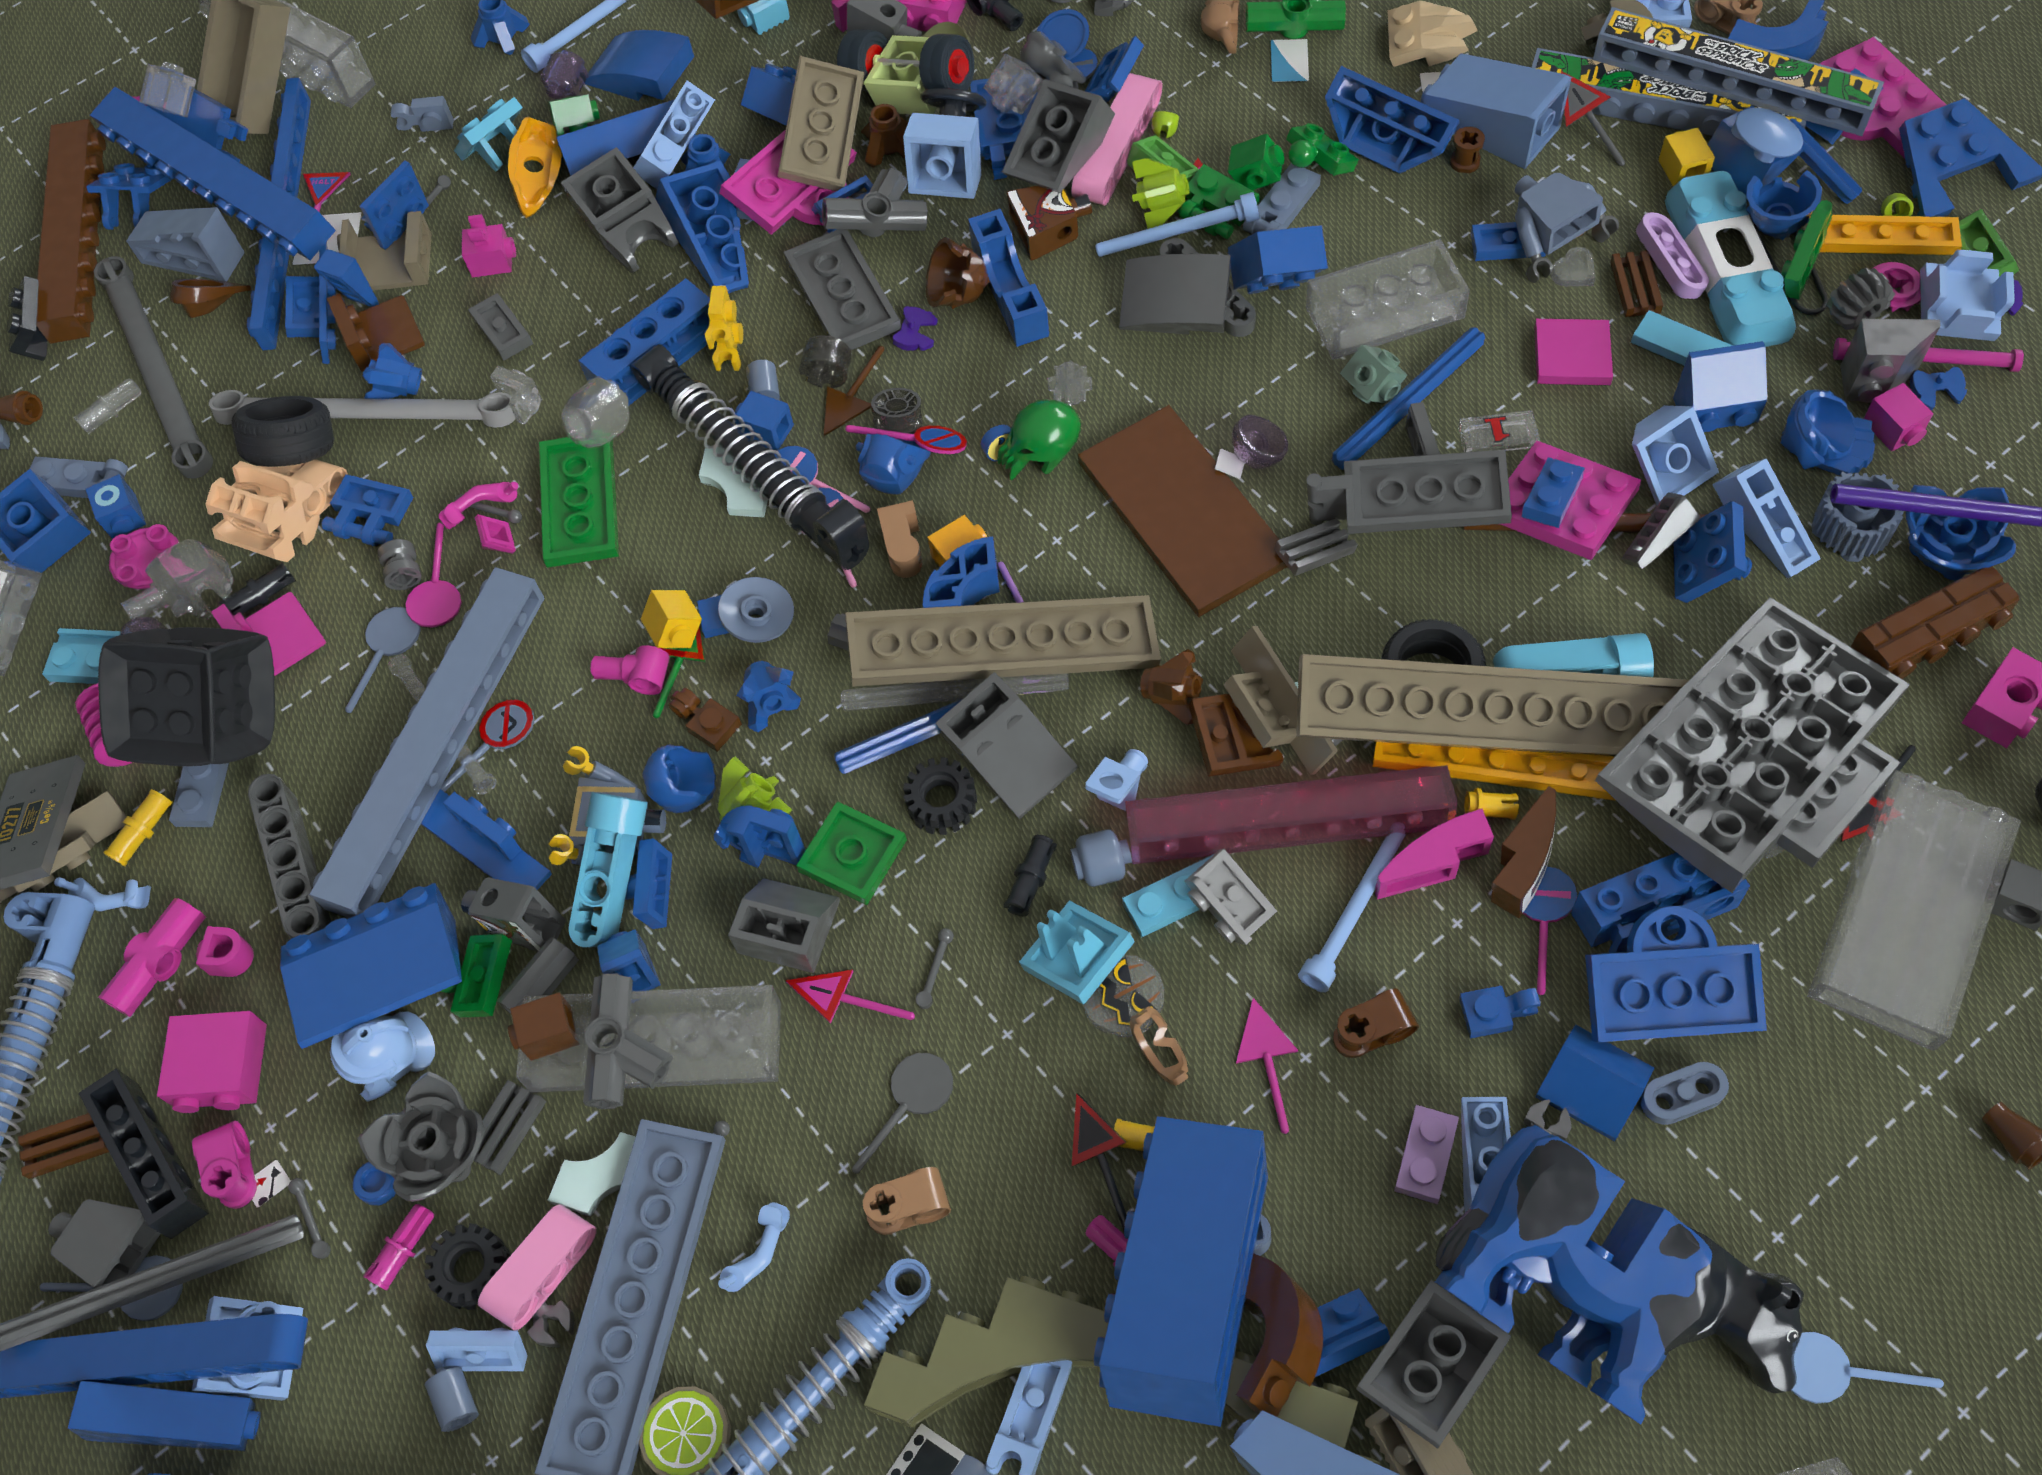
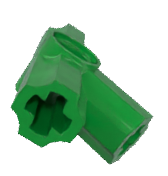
(1295, 17)

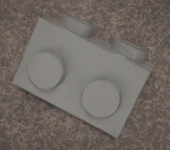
(1230, 898)

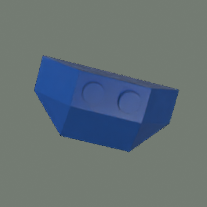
(1386, 123)

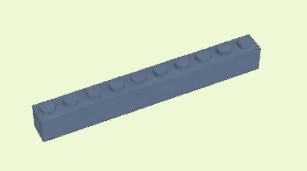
(427, 745)

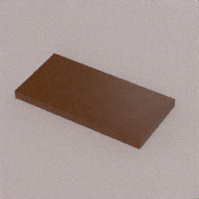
(1183, 510)

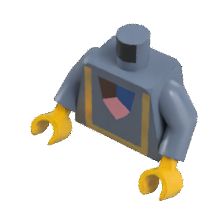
(600, 780)

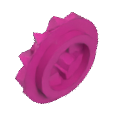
(1907, 279)

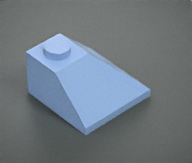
(1673, 451)

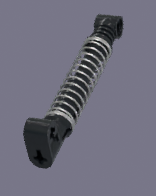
(835, 529)

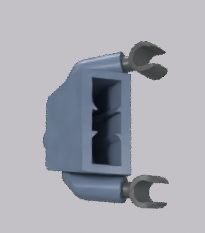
(1555, 214)

